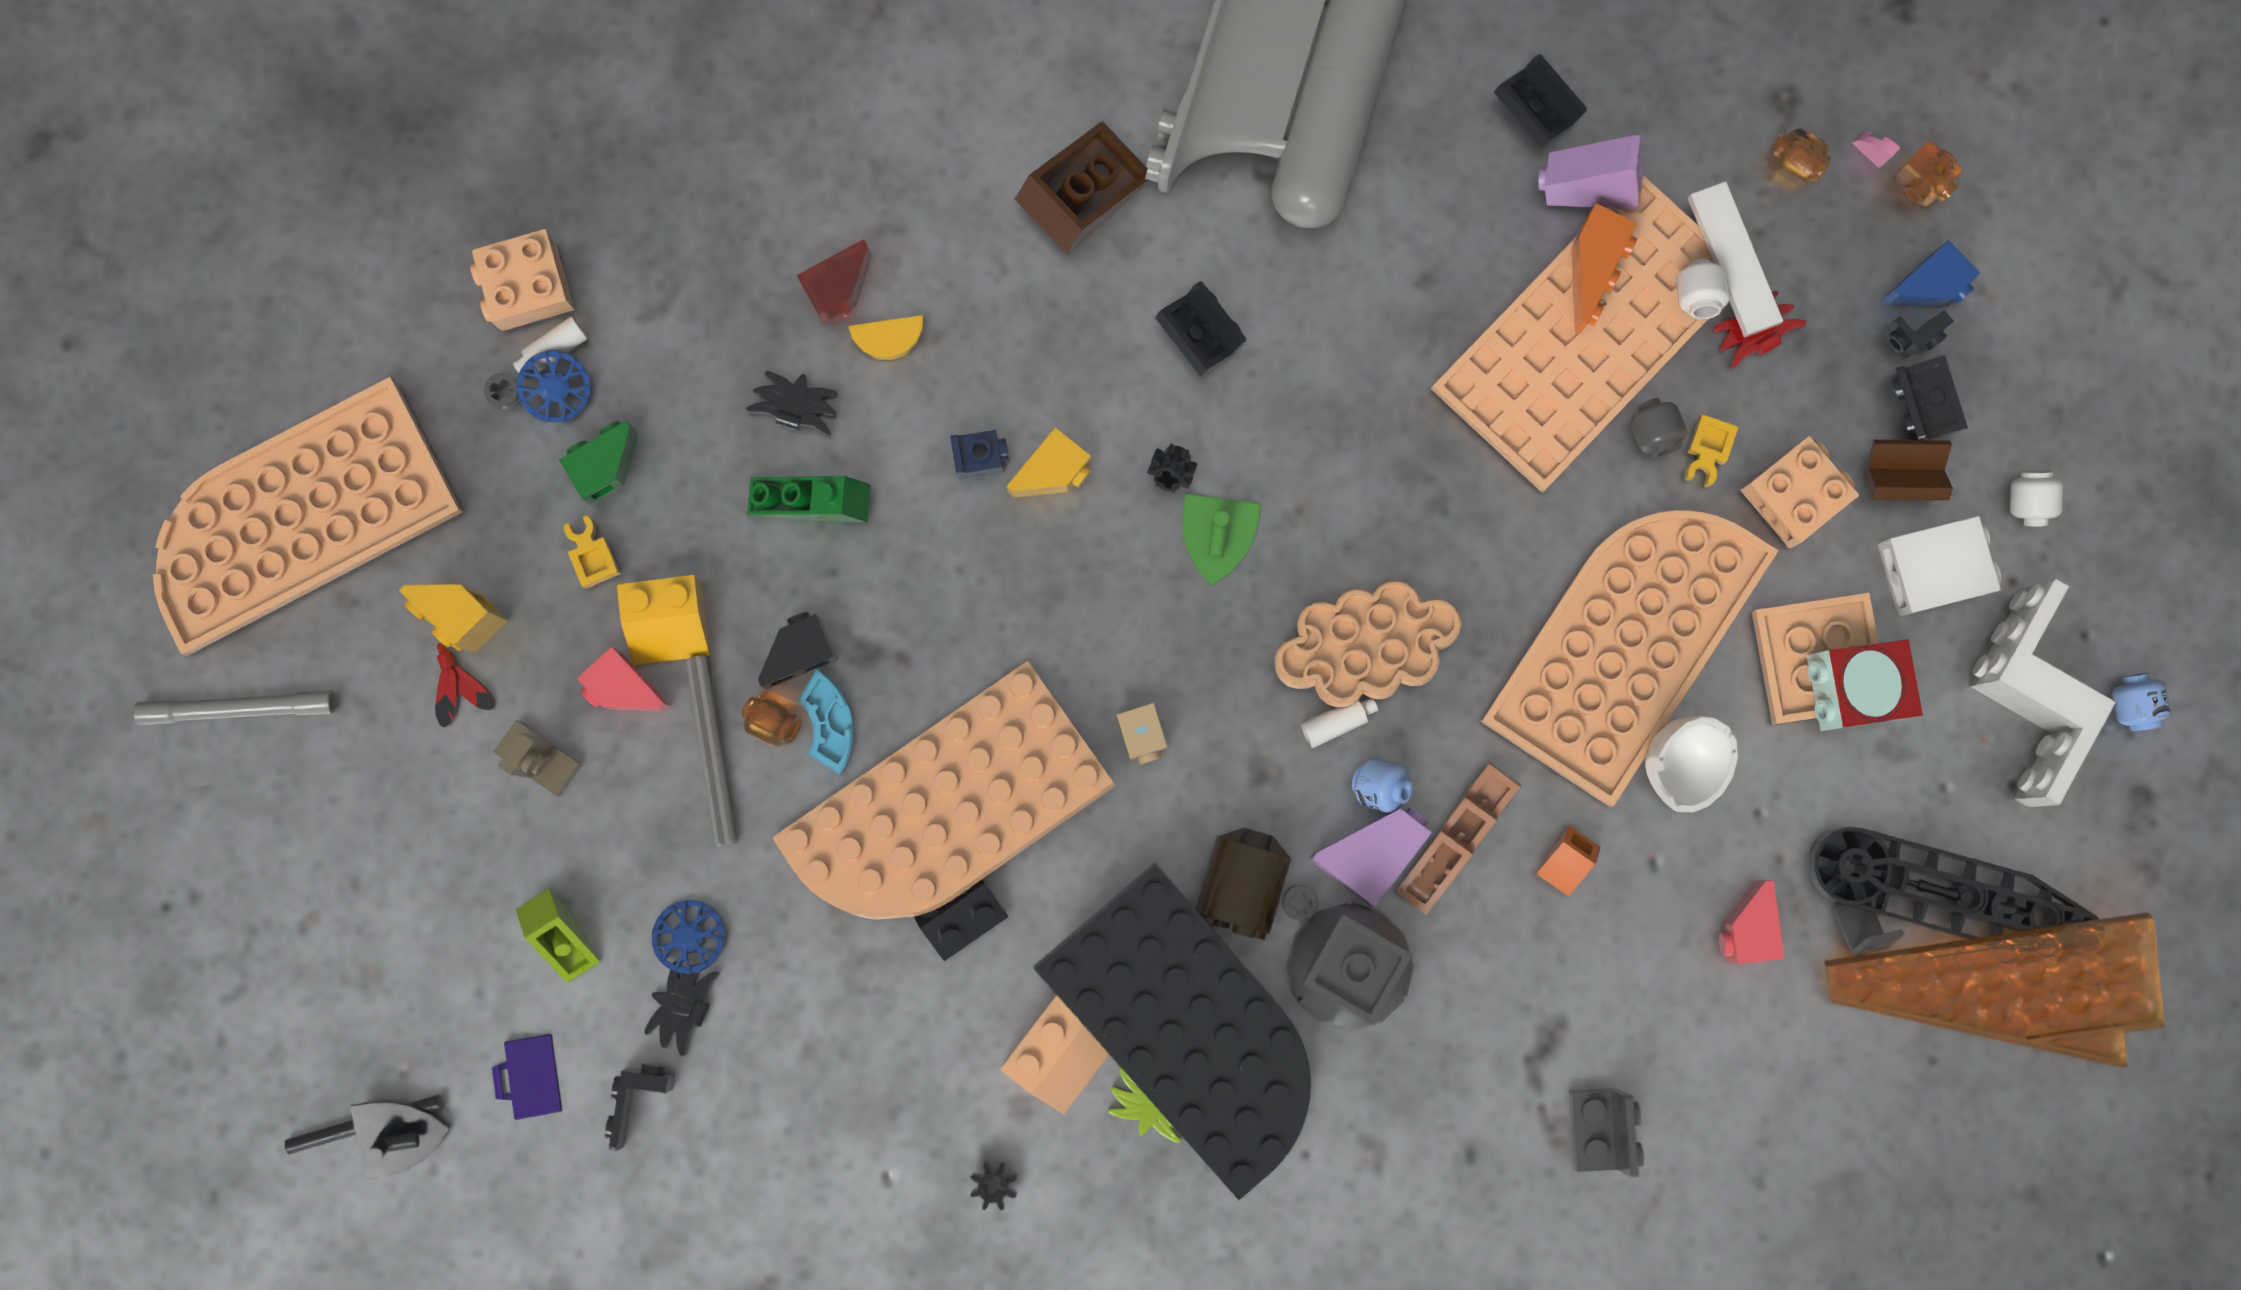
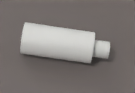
(560, 338)
(1337, 722)

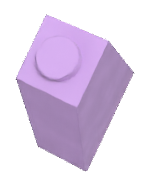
(1595, 173)
(1375, 854)

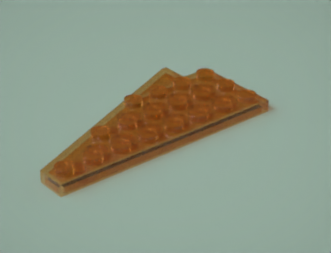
(2038, 988)

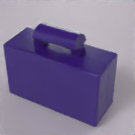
(531, 1077)

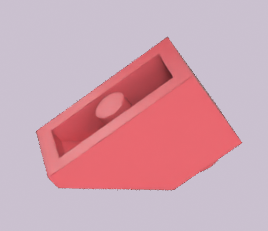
(619, 685)
(1753, 927)

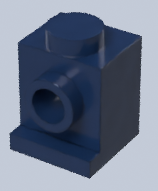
(971, 466)

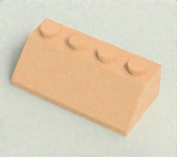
(1055, 1057)

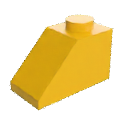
(1052, 468)

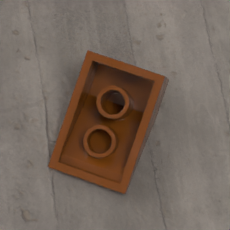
(1082, 186)

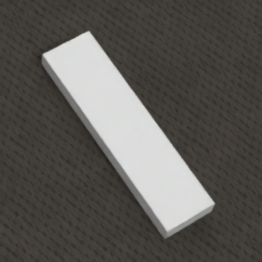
(1733, 250)

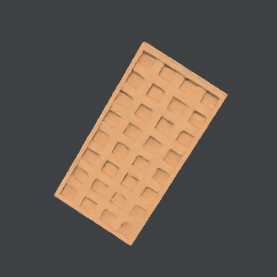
(1549, 391)

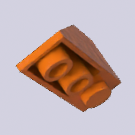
(1595, 255)

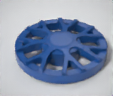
(553, 386)
(688, 937)

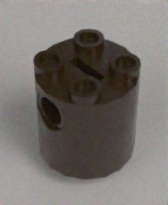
(1244, 882)

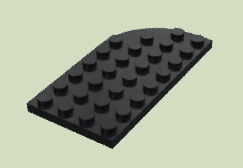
(1187, 1027)

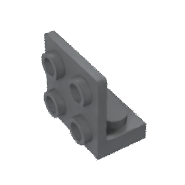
(1605, 1131)

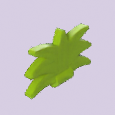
(1140, 1108)

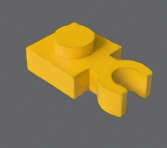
(1711, 445)
(593, 557)

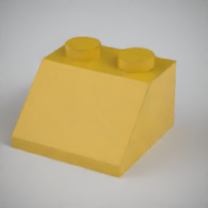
(664, 619)

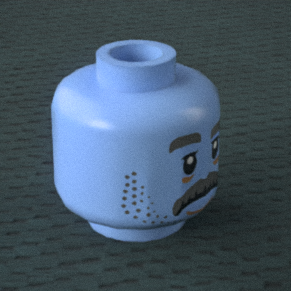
(2141, 702)
(1382, 785)

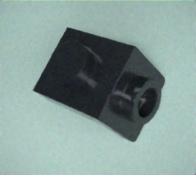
(1907, 342)

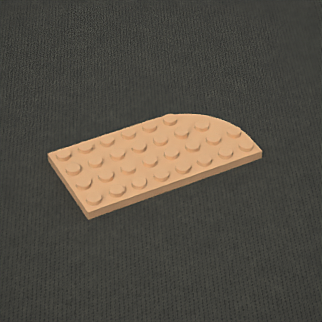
(297, 515)
(948, 805)

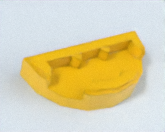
(888, 338)

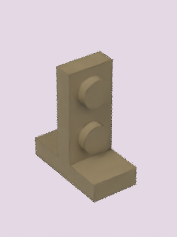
(536, 758)

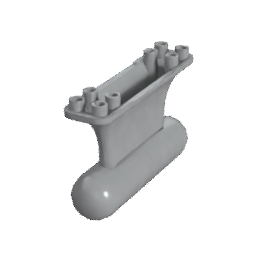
(1285, 86)

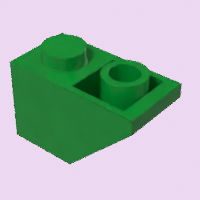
(602, 463)

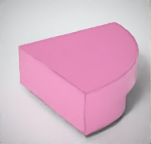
(1874, 149)

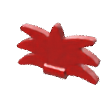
(1759, 342)

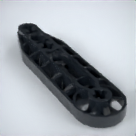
(1972, 898)

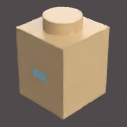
(1142, 734)

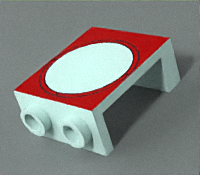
(1864, 685)

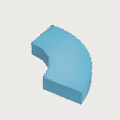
(831, 722)

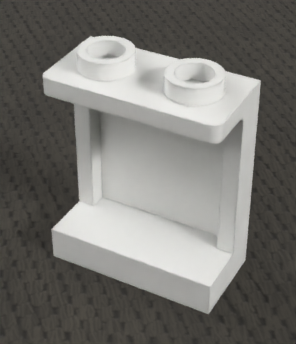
(1940, 566)

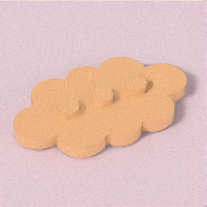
(1367, 644)

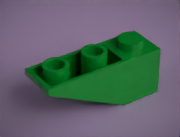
(810, 498)

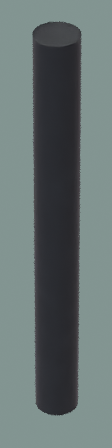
(346, 1129)

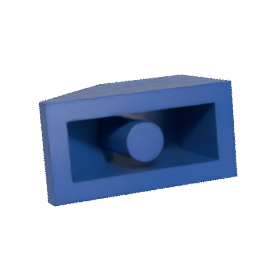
(1936, 281)

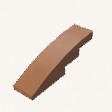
(1458, 838)

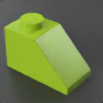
(556, 935)

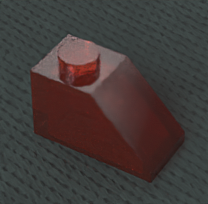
(837, 282)

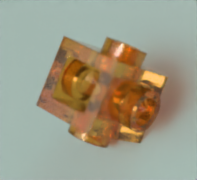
(1929, 175)

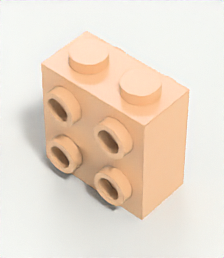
(521, 280)
(1800, 491)

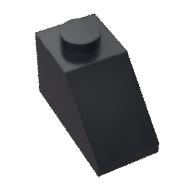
(797, 650)

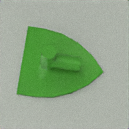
(1218, 533)

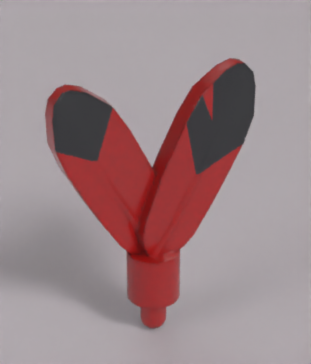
(455, 681)

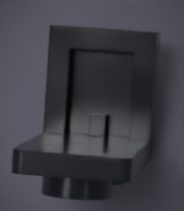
(648, 1078)

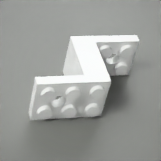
(2041, 695)

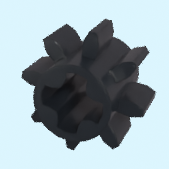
(1172, 468)
(999, 1194)

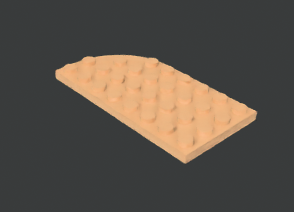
(1627, 645)

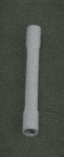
(171, 711)

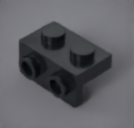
(1541, 101)
(1201, 329)
(1930, 399)
(961, 920)

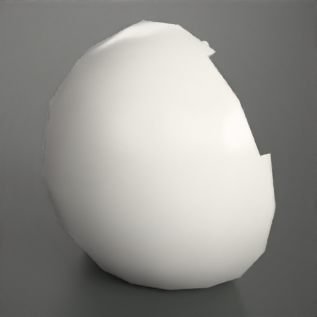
(1691, 762)

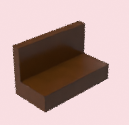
(1908, 470)

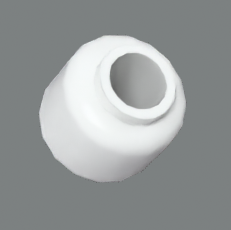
(1703, 289)
(2036, 497)

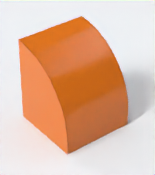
(1569, 860)

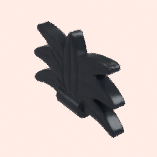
(794, 403)
(681, 1008)

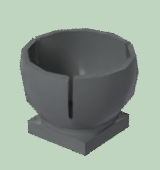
(1350, 966)

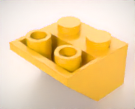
(457, 612)

